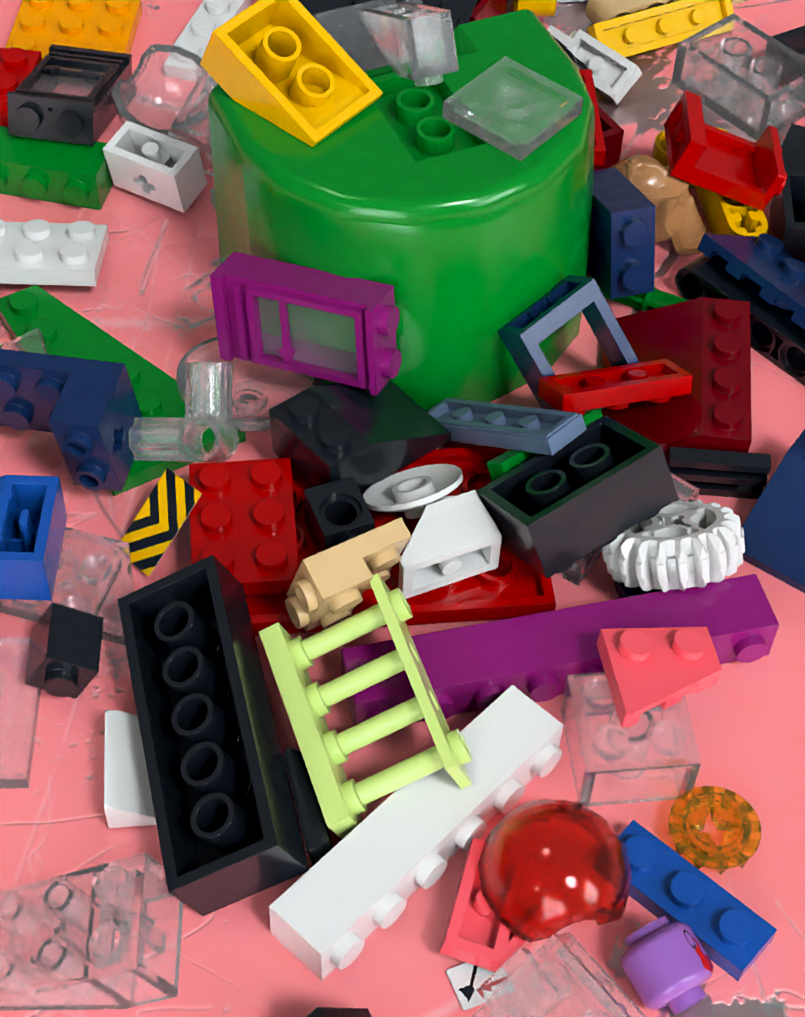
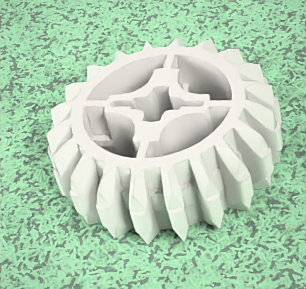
(678, 548)

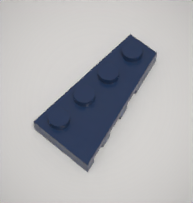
(765, 263)

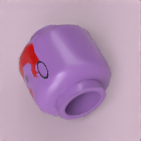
(666, 965)

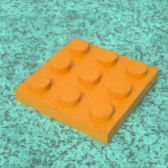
(76, 23)

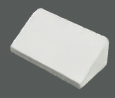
(125, 773)

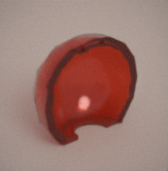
(554, 868)

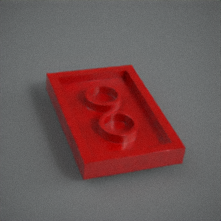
(246, 521)

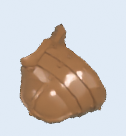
(675, 208)

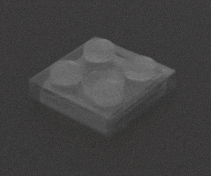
(512, 108)

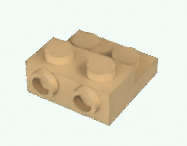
(336, 578)

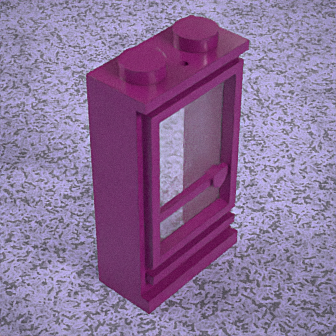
(306, 321)

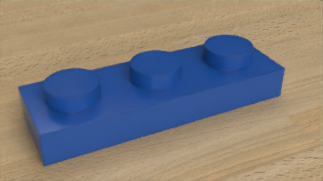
(682, 893)

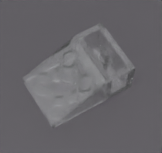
(91, 939)

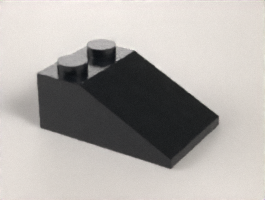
(349, 433)

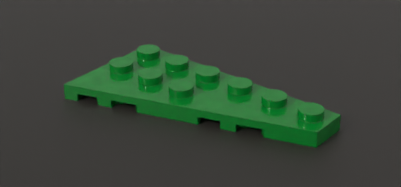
(74, 336)

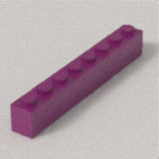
(539, 650)

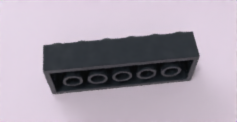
(209, 739)

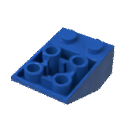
(30, 535)

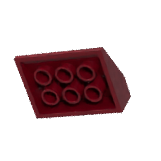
(714, 346)

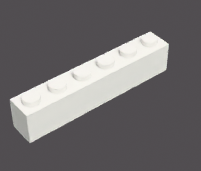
(412, 837)

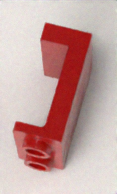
(722, 160)

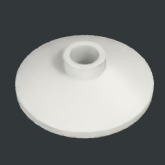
(413, 489)

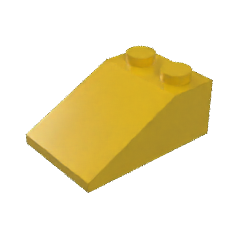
(288, 70)

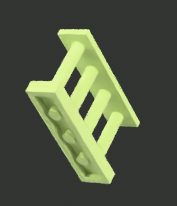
(327, 750)

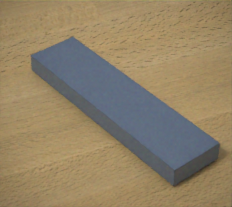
(508, 425)

